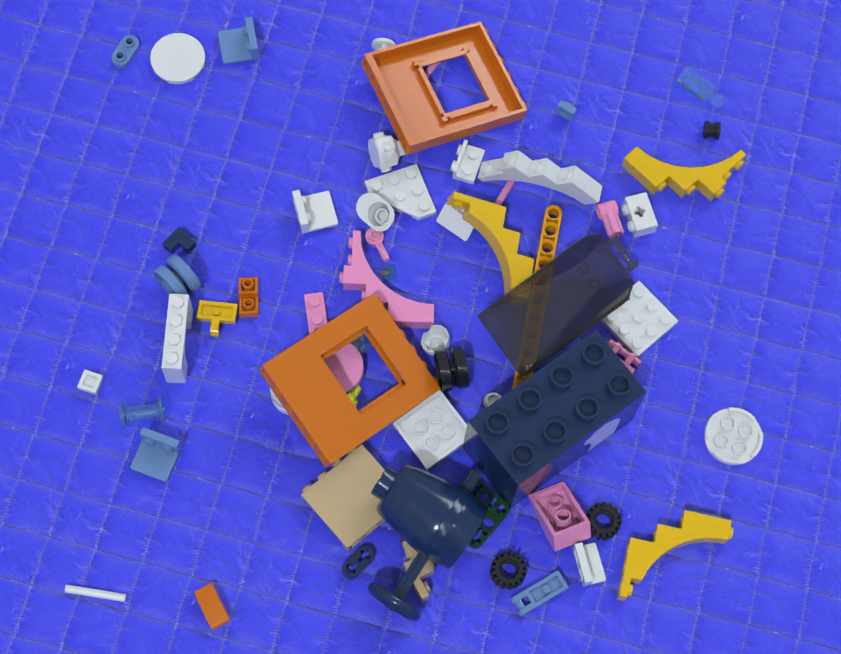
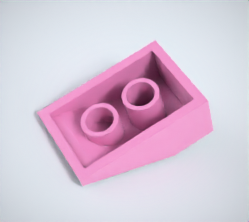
(560, 516)

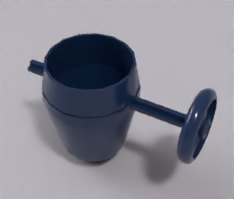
(432, 517)

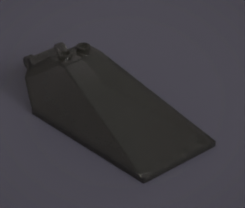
(560, 302)

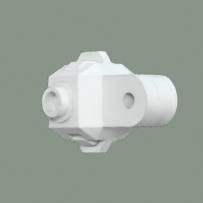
(384, 151)

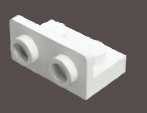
(468, 162)

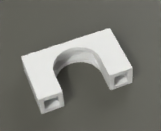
(178, 320)

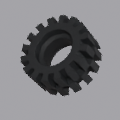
(604, 533)
(513, 559)

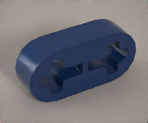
(355, 559)

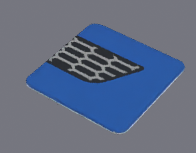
(388, 272)

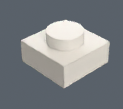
(90, 382)

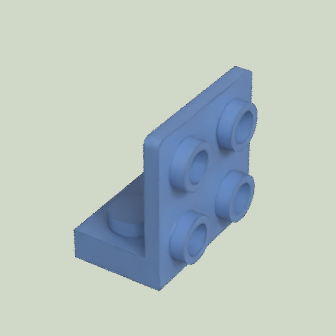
(239, 43)
(156, 455)

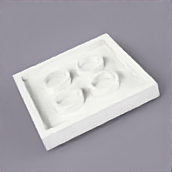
(640, 320)
(432, 430)

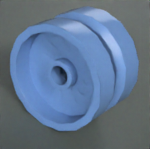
(177, 277)

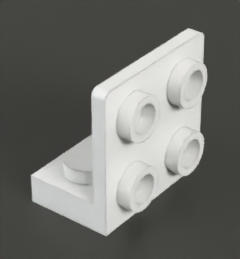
(314, 211)

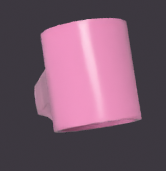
(608, 213)

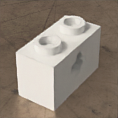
(639, 205)

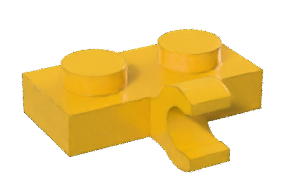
(216, 313)

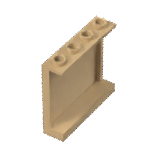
(345, 497)

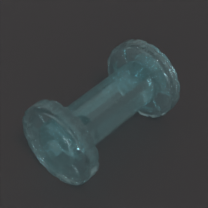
(141, 412)

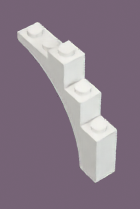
(542, 172)

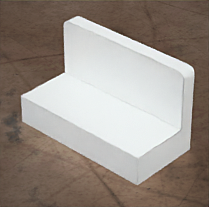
(453, 221)
(588, 563)

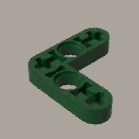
(491, 514)

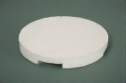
(177, 58)
(733, 436)

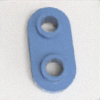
(126, 50)

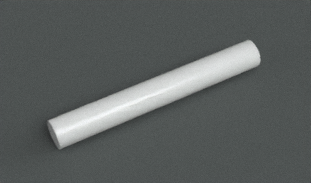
(95, 593)

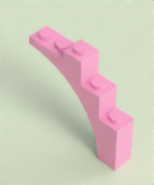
(360, 277)

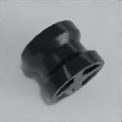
(711, 130)

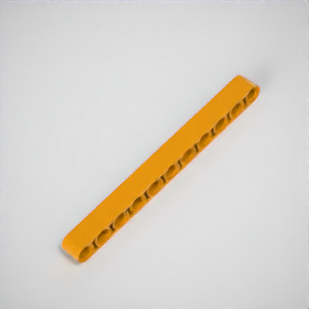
(543, 258)

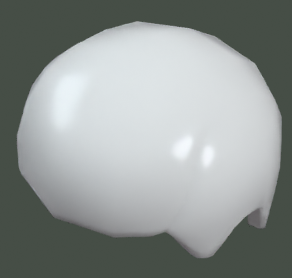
(435, 339)

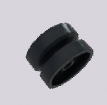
(451, 369)

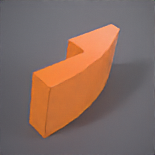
(248, 297)
(212, 606)

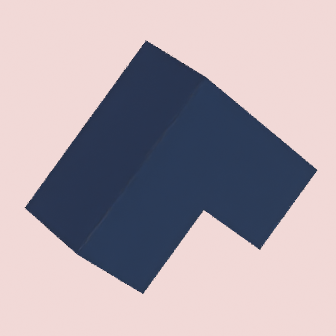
(177, 240)

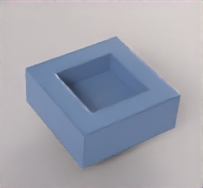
(566, 110)

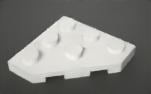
(404, 192)

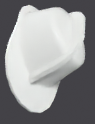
(375, 211)

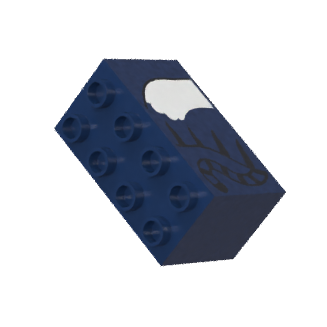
(553, 418)

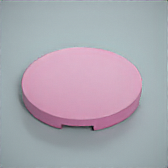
(347, 367)

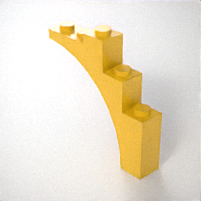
(683, 180)

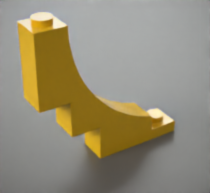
(489, 221)
(643, 554)

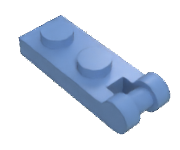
(540, 593)

